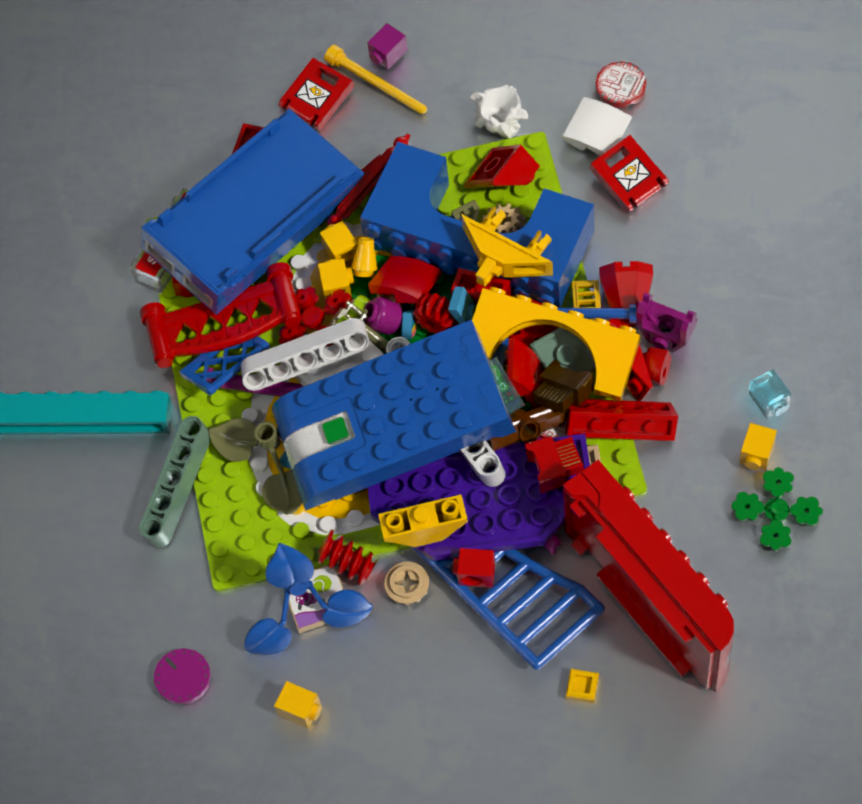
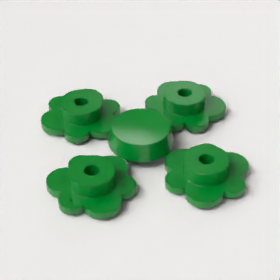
(777, 509)

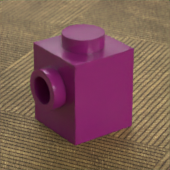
(387, 46)

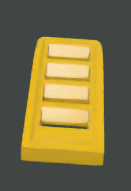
(586, 284)

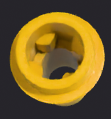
(365, 258)

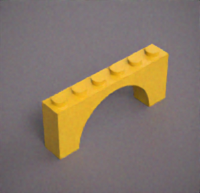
(611, 348)

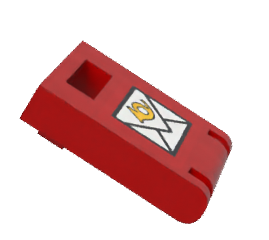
(313, 96)
(630, 178)

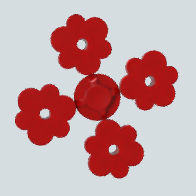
(313, 315)

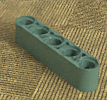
(176, 494)

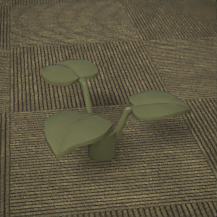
(235, 443)

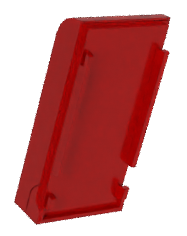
(649, 576)

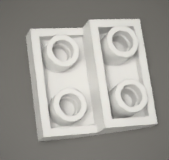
(596, 126)

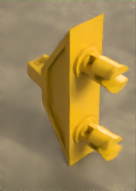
(501, 255)

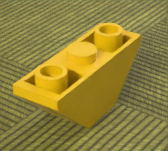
(424, 522)

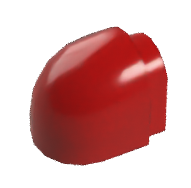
(658, 364)

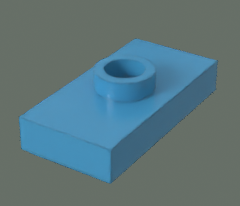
(462, 305)

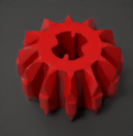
(433, 313)

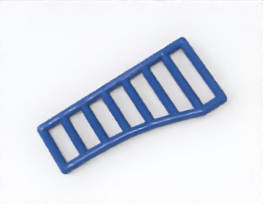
(499, 623)

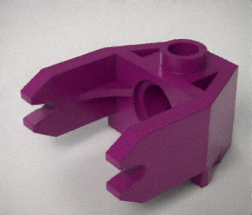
(654, 317)

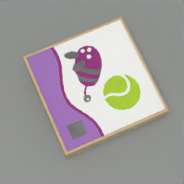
(305, 607)

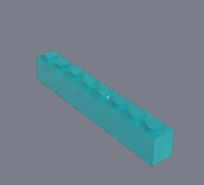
(85, 413)

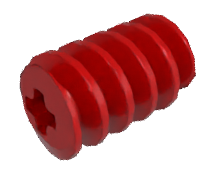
(346, 558)

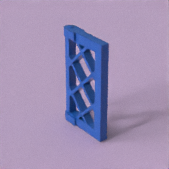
(225, 375)

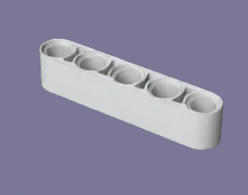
(318, 355)

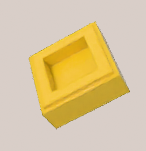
(582, 685)

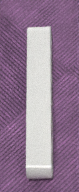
(480, 460)

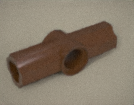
(529, 426)

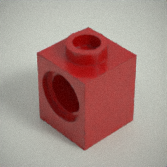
(475, 567)

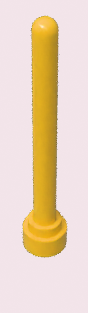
(336, 57)

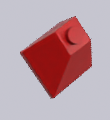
(504, 168)

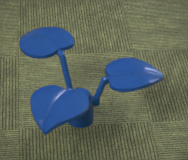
(292, 572)

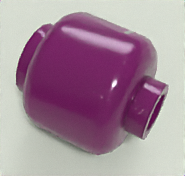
(383, 315)

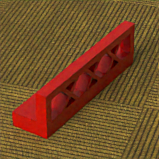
(623, 420)

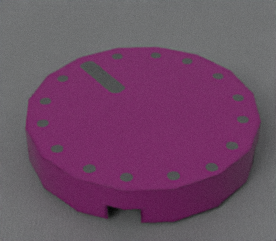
(182, 676)

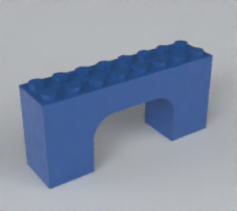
(407, 224)

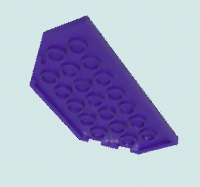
(497, 516)

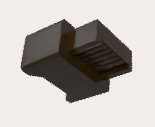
(562, 387)

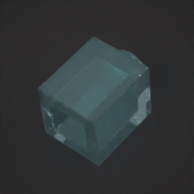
(770, 394)

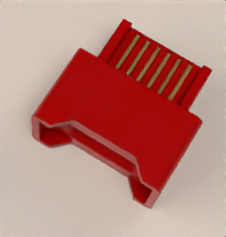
(554, 461)

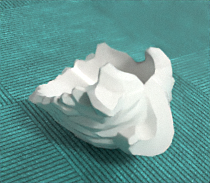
(499, 110)

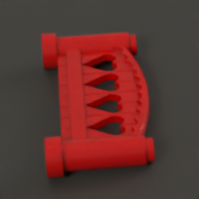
(165, 327)

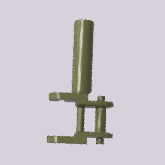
(373, 336)

